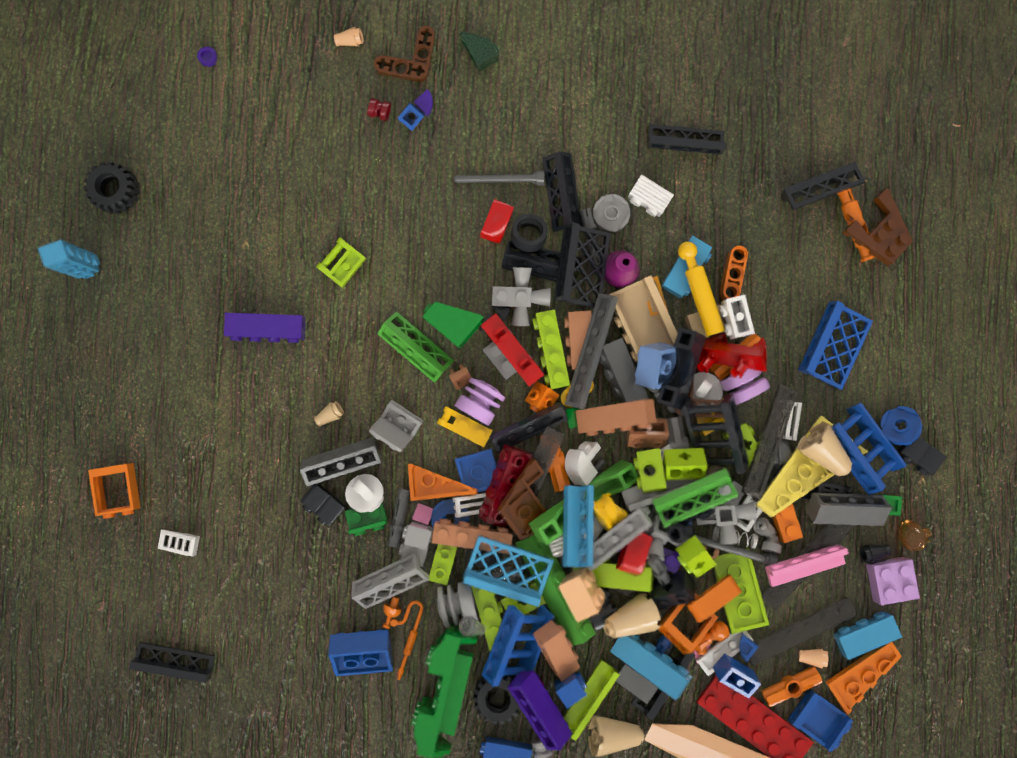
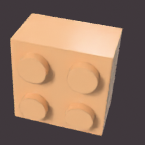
(582, 593)

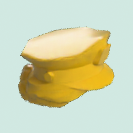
(607, 512)

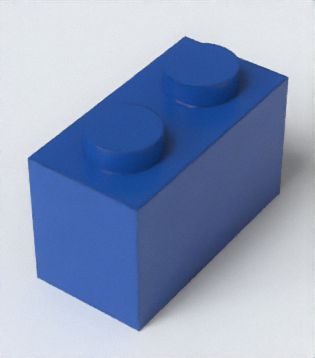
(736, 675)
(571, 689)

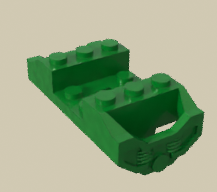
(442, 712)

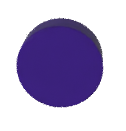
(207, 56)

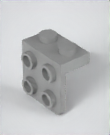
(396, 426)

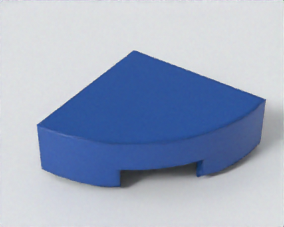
(747, 647)

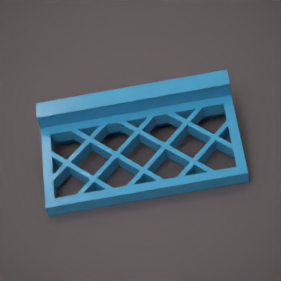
(506, 587)

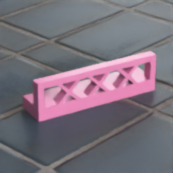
(806, 564)

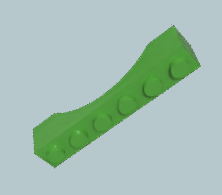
(613, 480)

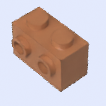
(652, 437)

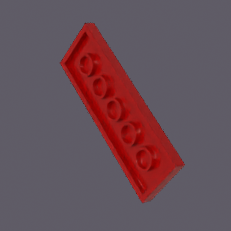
(754, 721)

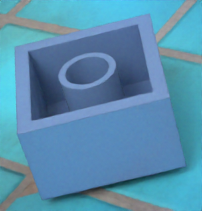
(655, 364)

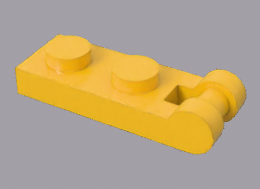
(465, 427)

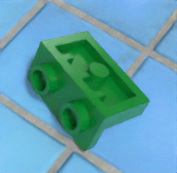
(360, 522)

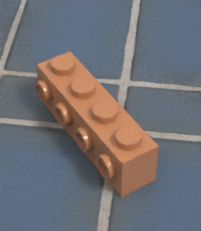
(616, 416)
(466, 535)

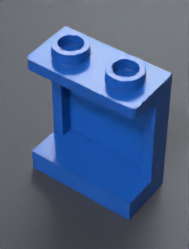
(820, 720)

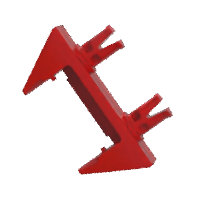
(512, 350)
(738, 356)

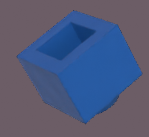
(404, 116)

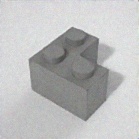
(417, 540)

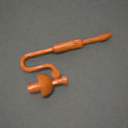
(393, 610)

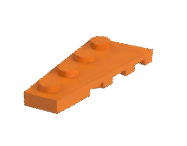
(855, 680)

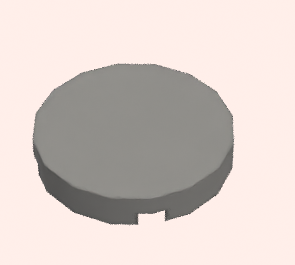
(611, 213)

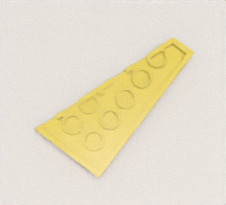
(795, 480)

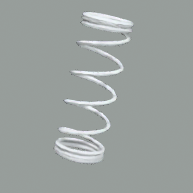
(754, 540)

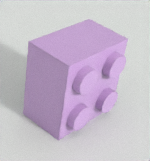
(892, 580)

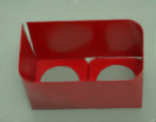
(496, 221)
(634, 555)

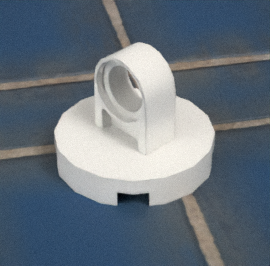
(707, 387)
(364, 493)

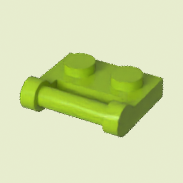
(345, 267)

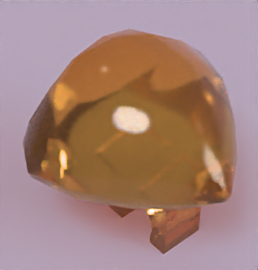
(913, 536)

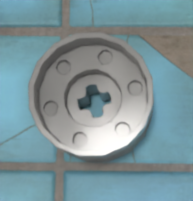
(456, 603)

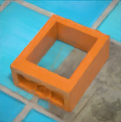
(98, 494)
(676, 637)

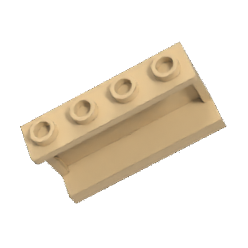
(635, 319)

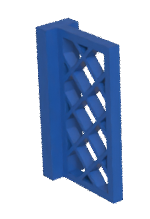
(824, 334)

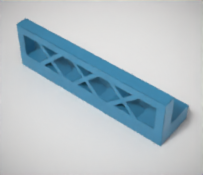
(576, 525)

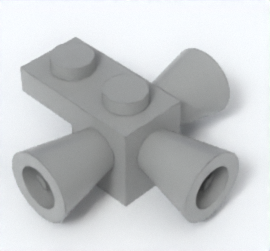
(520, 296)
(726, 517)
(659, 534)

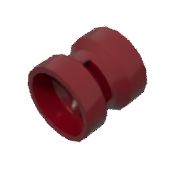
(379, 109)

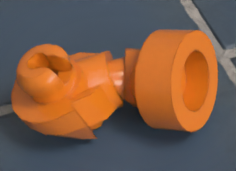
(718, 632)

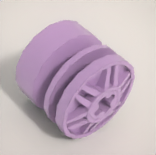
(480, 401)

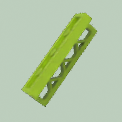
(597, 688)

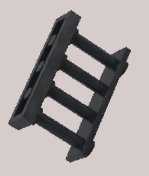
(730, 425)

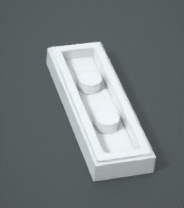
(729, 646)

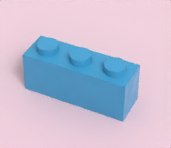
(676, 280)
(867, 635)

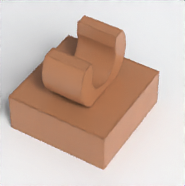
(460, 378)

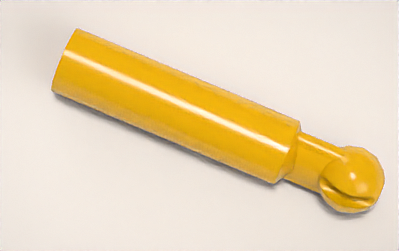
(701, 290)

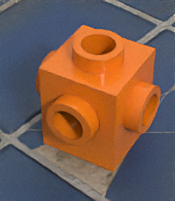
(541, 397)

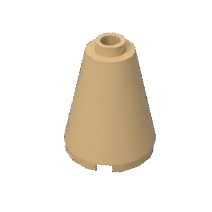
(825, 449)
(633, 618)
(612, 735)

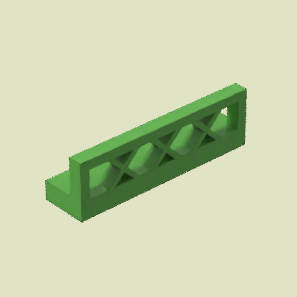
(412, 349)
(692, 491)

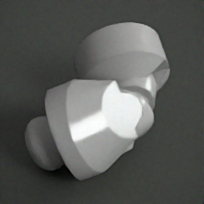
(764, 528)

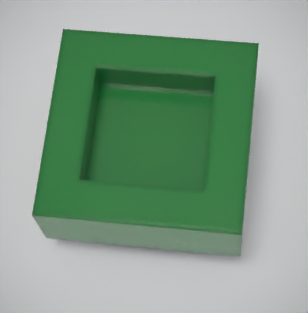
(571, 415)
(896, 504)

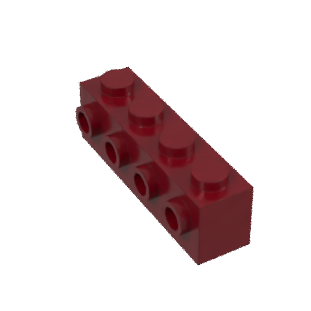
(509, 467)

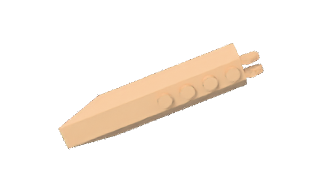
(693, 742)

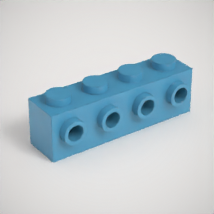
(69, 259)
(652, 665)

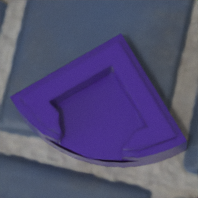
(425, 102)

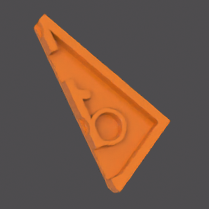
(430, 485)

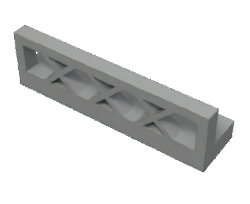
(636, 499)
(620, 536)
(386, 578)

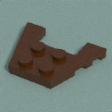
(888, 237)
(521, 504)

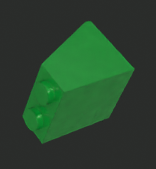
(452, 322)

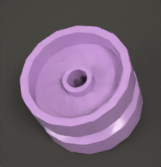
(745, 387)

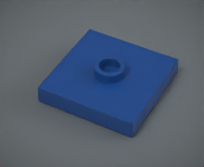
(476, 469)

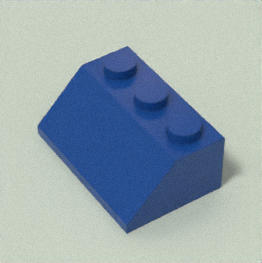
(360, 652)

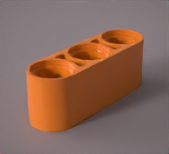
(737, 265)
(714, 598)

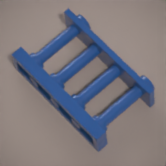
(861, 468)
(505, 641)

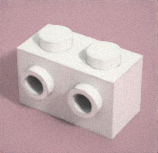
(736, 317)

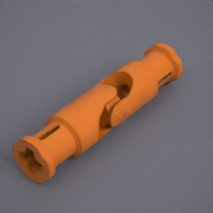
(851, 213)

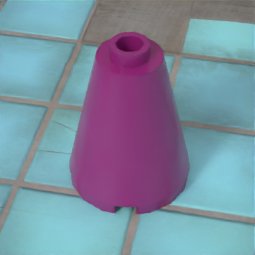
(621, 269)

